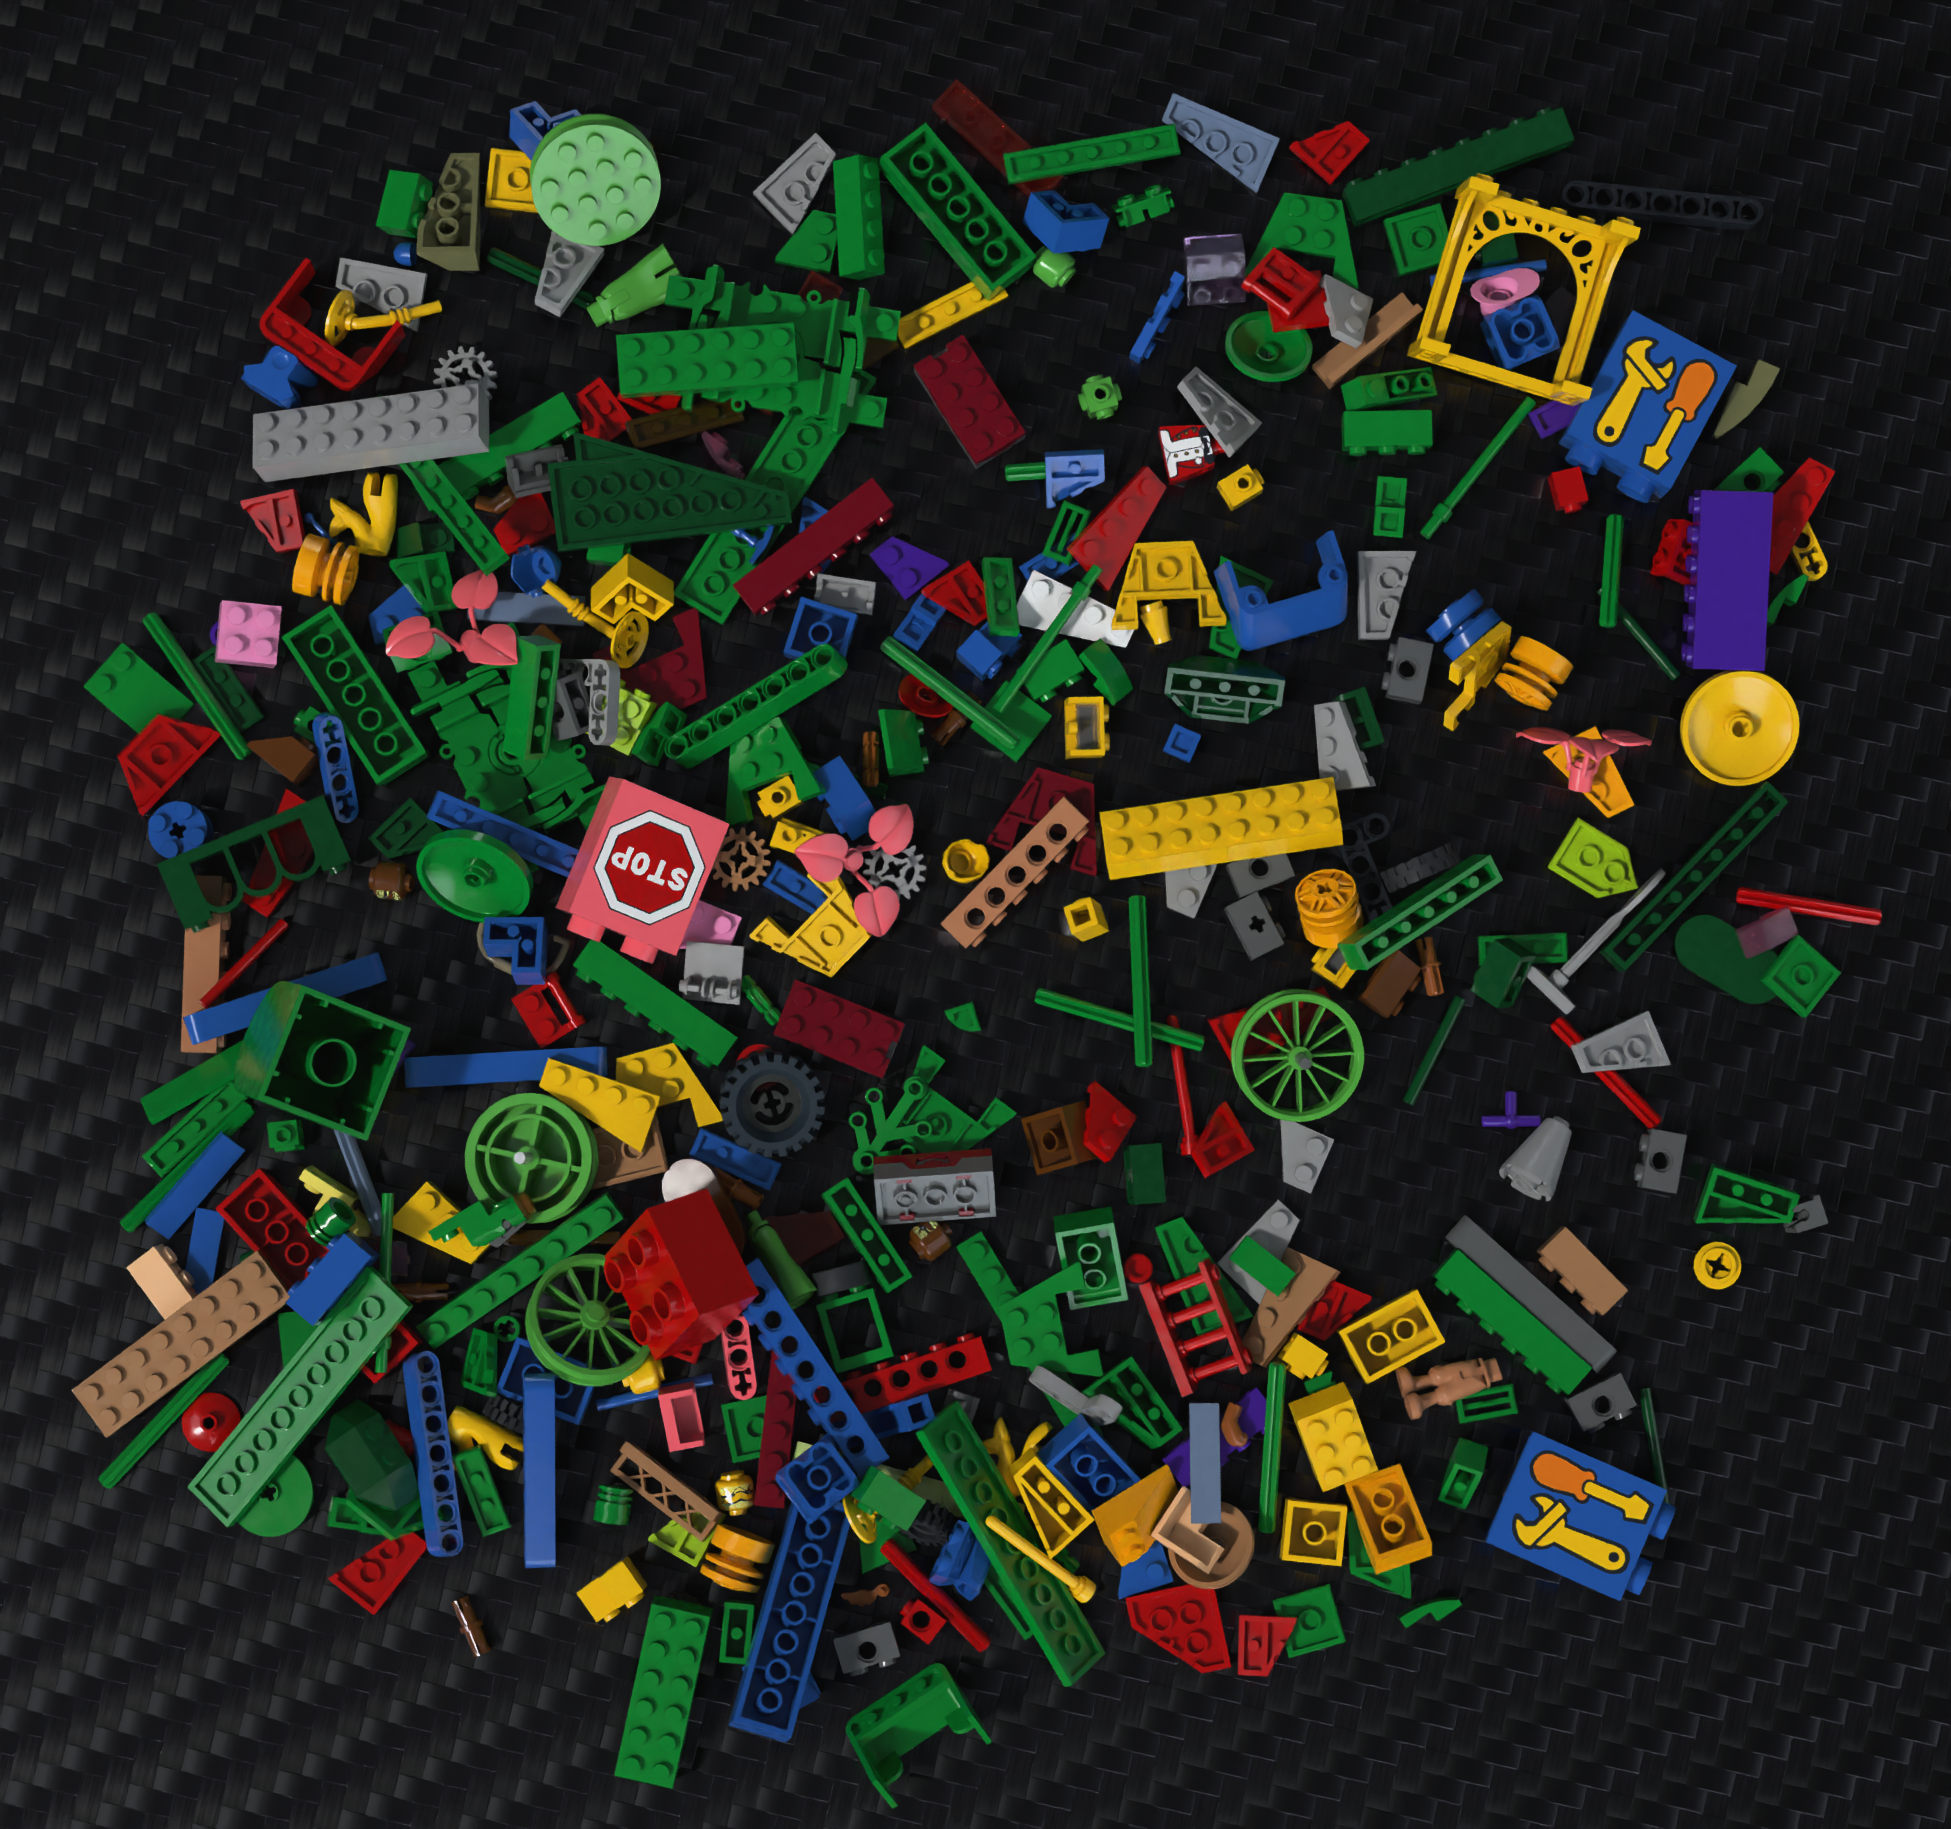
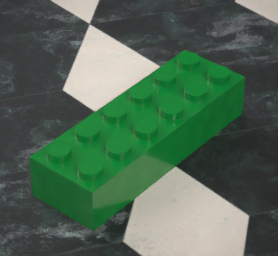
(957, 211)
(707, 360)
(356, 696)
(663, 1691)

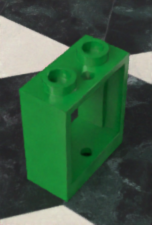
(864, 1358)

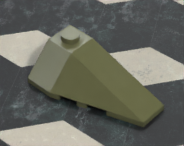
(452, 223)

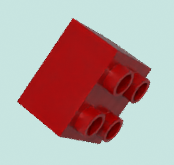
(679, 1275)

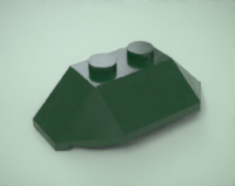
(1224, 688)
(370, 1457)

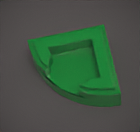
(964, 1017)

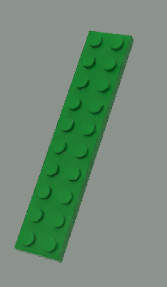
(786, 464)
(300, 1396)
(1036, 1592)

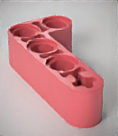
(735, 1341)

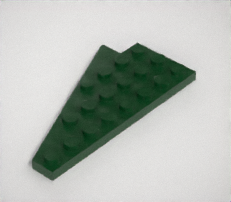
(636, 497)

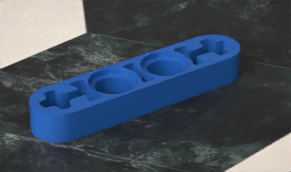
(336, 767)

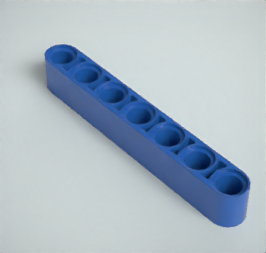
(239, 1012)
(498, 1066)
(442, 1466)
(539, 1470)

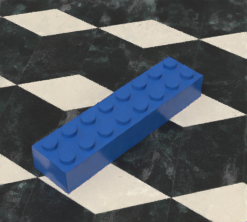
(790, 1623)

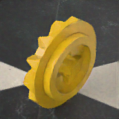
(1730, 1261)

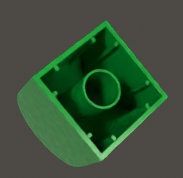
(319, 1058)

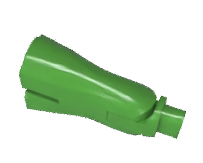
(635, 290)
(784, 1271)

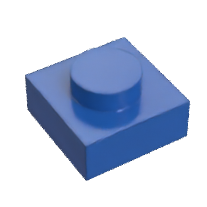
(1181, 743)

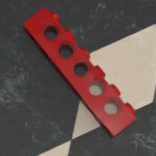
(976, 1364)

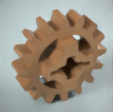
(752, 861)

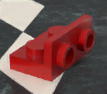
(1672, 552)

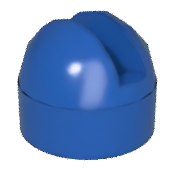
(406, 253)

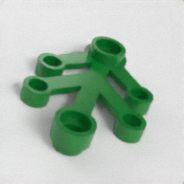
(888, 1129)

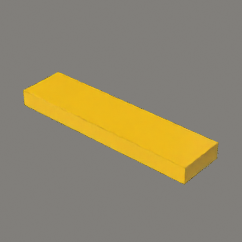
(943, 314)

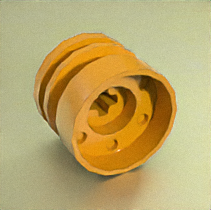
(319, 568)
(1531, 678)
(1328, 907)
(737, 1558)

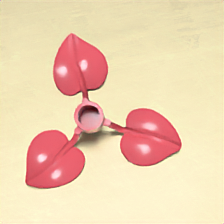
(494, 647)
(1583, 769)
(829, 854)

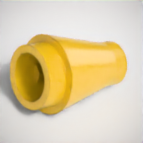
(1156, 621)

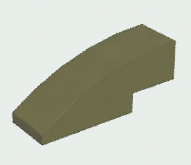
(1744, 398)

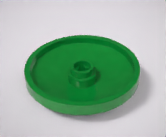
(474, 875)

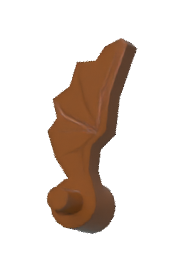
(865, 1596)

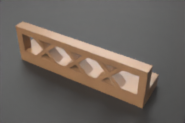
(1378, 332)
(670, 1481)

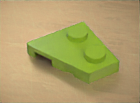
(681, 1542)

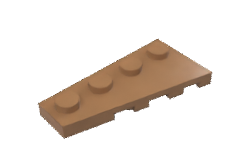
(1280, 1314)

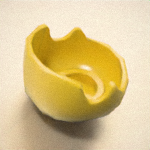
(965, 861)

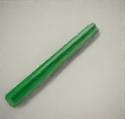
(197, 685)
(950, 693)
(1140, 981)
(1117, 1018)
(151, 1200)
(162, 1421)
(1272, 1447)

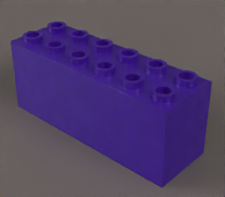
(1727, 580)

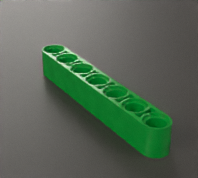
(769, 703)

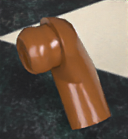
(497, 504)
(1231, 1428)

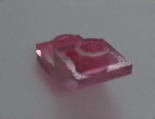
(719, 451)
(1766, 933)

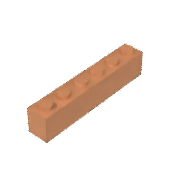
(205, 961)

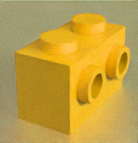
(1303, 1357)

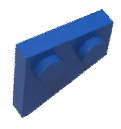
(392, 612)

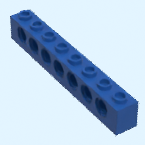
(871, 1450)

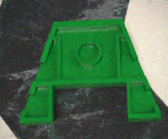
(1311, 228)
(762, 758)
(951, 1126)
(1036, 1330)

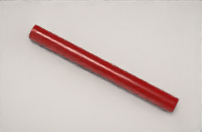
(243, 964)

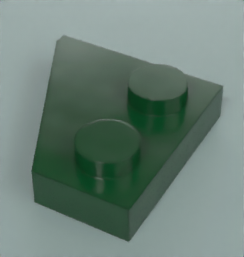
(404, 831)

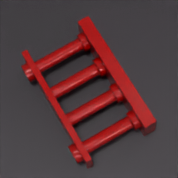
(1177, 1349)

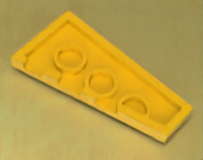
(609, 1103)

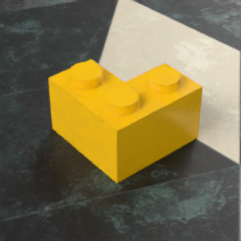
(632, 586)
(613, 1589)

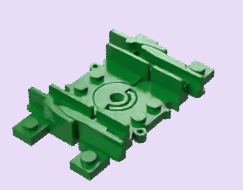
(817, 335)
(487, 769)

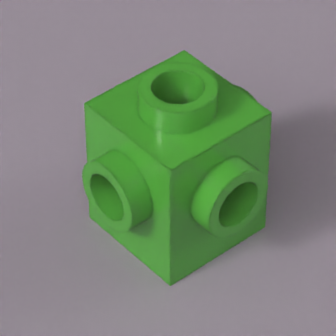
(1097, 407)

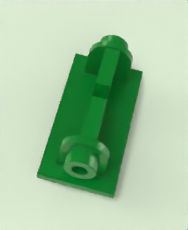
(1153, 200)

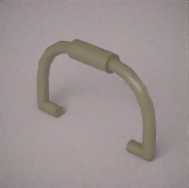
(505, 965)

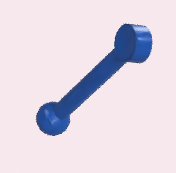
(309, 518)

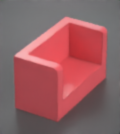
(681, 1416)

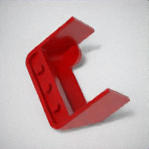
(285, 326)

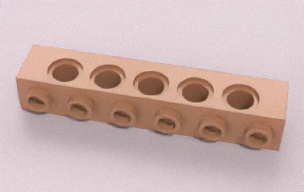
(957, 921)

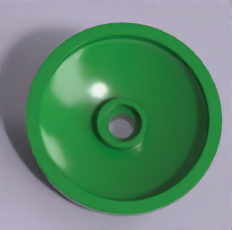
(1267, 354)

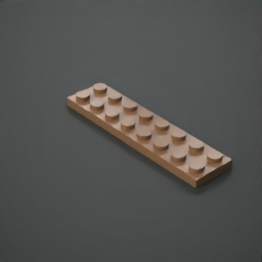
(182, 1343)

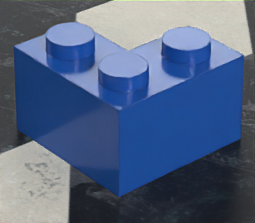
(531, 123)
(1063, 225)
(984, 653)
(848, 803)
(524, 941)

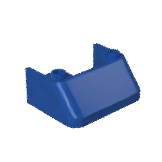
(1265, 624)

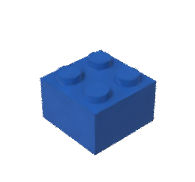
(818, 625)

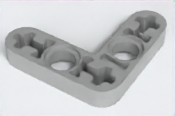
(597, 680)
(1097, 1409)

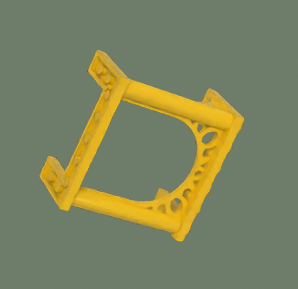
(1607, 244)

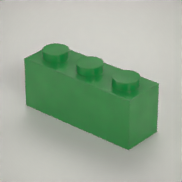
(1387, 431)

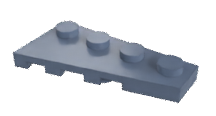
(1228, 142)

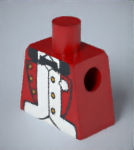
(1187, 451)

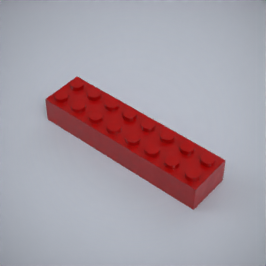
(277, 1226)

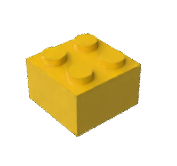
(1313, 1531)

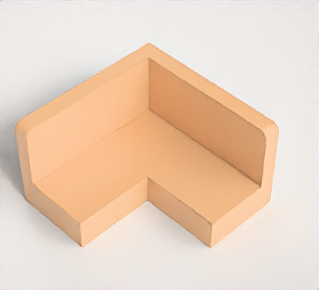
(1186, 1538)

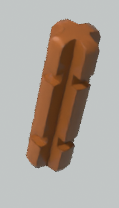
(870, 759)

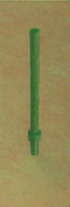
(1444, 511)
(1079, 592)
(385, 1268)

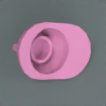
(1504, 289)

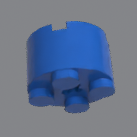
(165, 825)

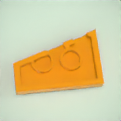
(1607, 789)

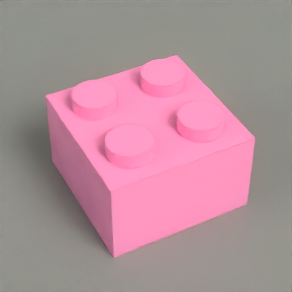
(248, 634)

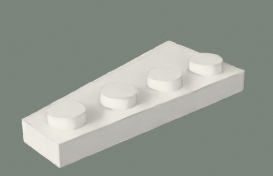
(1045, 598)

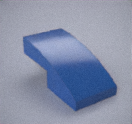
(919, 623)

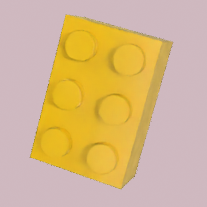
(1390, 1336)
(1333, 1436)

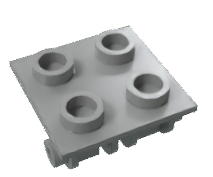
(712, 972)

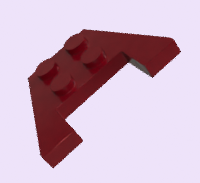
(675, 676)
(1037, 799)

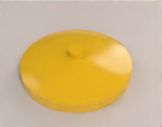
(1739, 727)

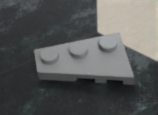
(796, 182)
(565, 272)

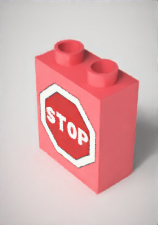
(641, 869)

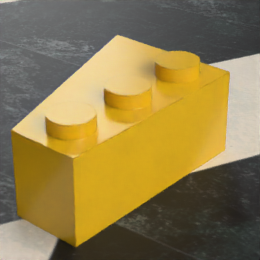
(426, 1211)
(1051, 1505)

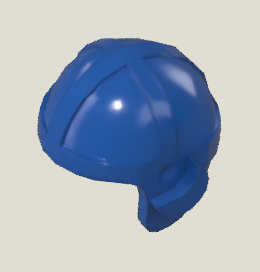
(533, 567)

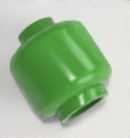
(1054, 267)

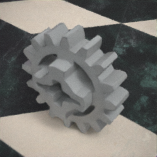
(468, 366)
(911, 861)

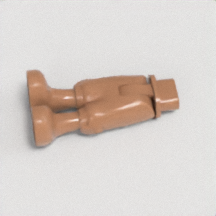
(1453, 1383)

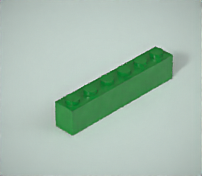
(529, 432)
(1419, 912)
(656, 1002)
(1511, 1321)

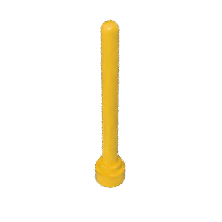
(1080, 1587)

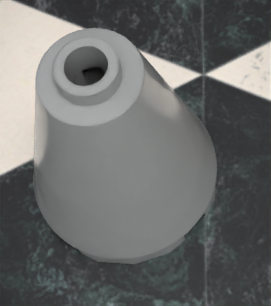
(1539, 1159)

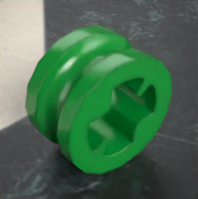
(505, 1319)

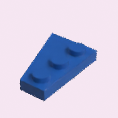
(1172, 298)

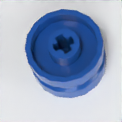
(1462, 623)

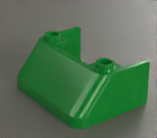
(905, 1720)

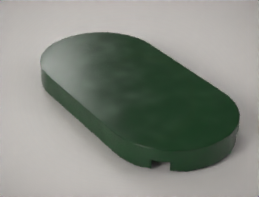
(1714, 953)

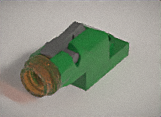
(488, 1225)

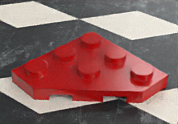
(1184, 1623)

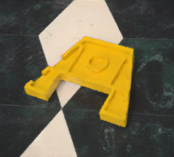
(1162, 573)
(1478, 668)
(825, 937)
(669, 1076)

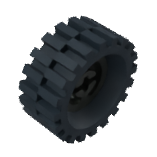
(803, 1092)

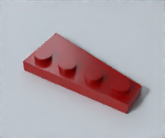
(1794, 506)

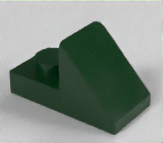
(423, 539)

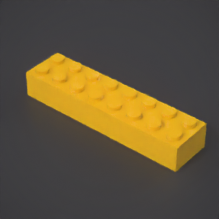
(1221, 828)

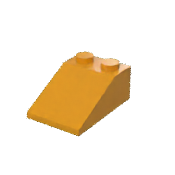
(1134, 1514)
(1388, 1519)

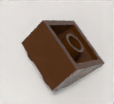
(289, 756)
(1389, 984)
(1057, 1137)

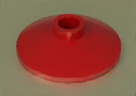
(922, 699)
(221, 1410)

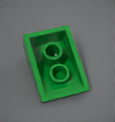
(136, 690)
(901, 742)
(1093, 1240)

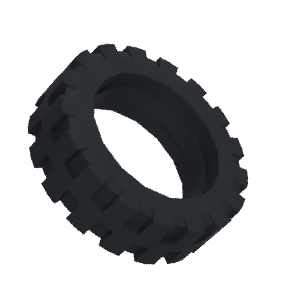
(1420, 867)

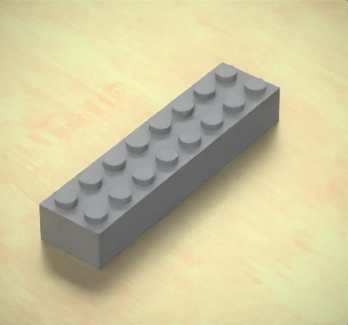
(371, 432)

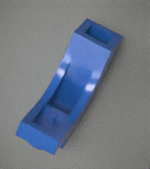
(895, 1418)

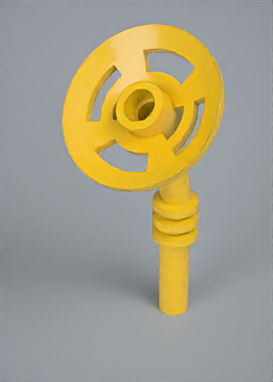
(348, 321)
(619, 635)
(857, 1516)

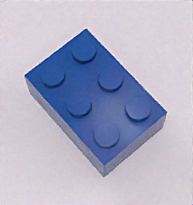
(330, 1277)
(570, 1398)
(1087, 1464)

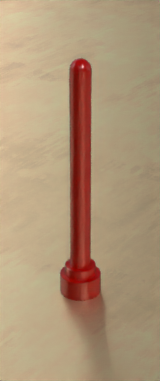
(1183, 1093)

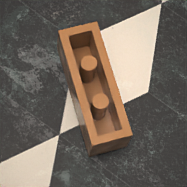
(1581, 1271)

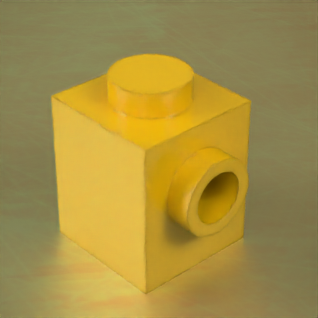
(1241, 487)
(779, 798)
(1086, 919)

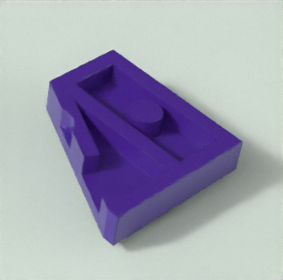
(907, 566)

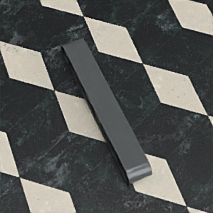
(1530, 1293)

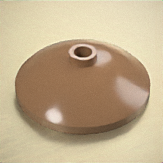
(1235, 1537)

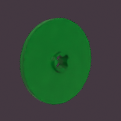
(290, 1502)

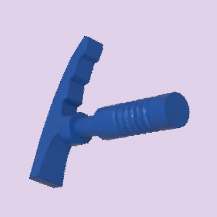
(761, 545)

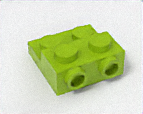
(633, 715)

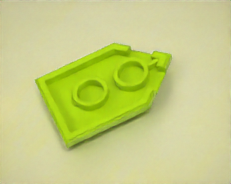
(1594, 861)

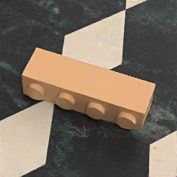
(163, 1280)

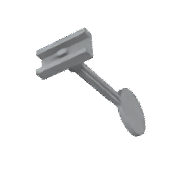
(1552, 985)

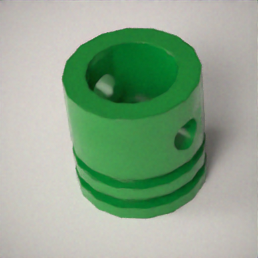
(331, 1219)
(613, 1504)

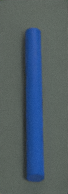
(1480, 273)
(630, 1397)

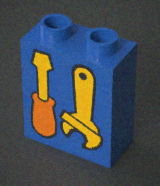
(1646, 407)
(1580, 1517)

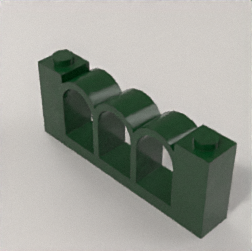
(187, 893)

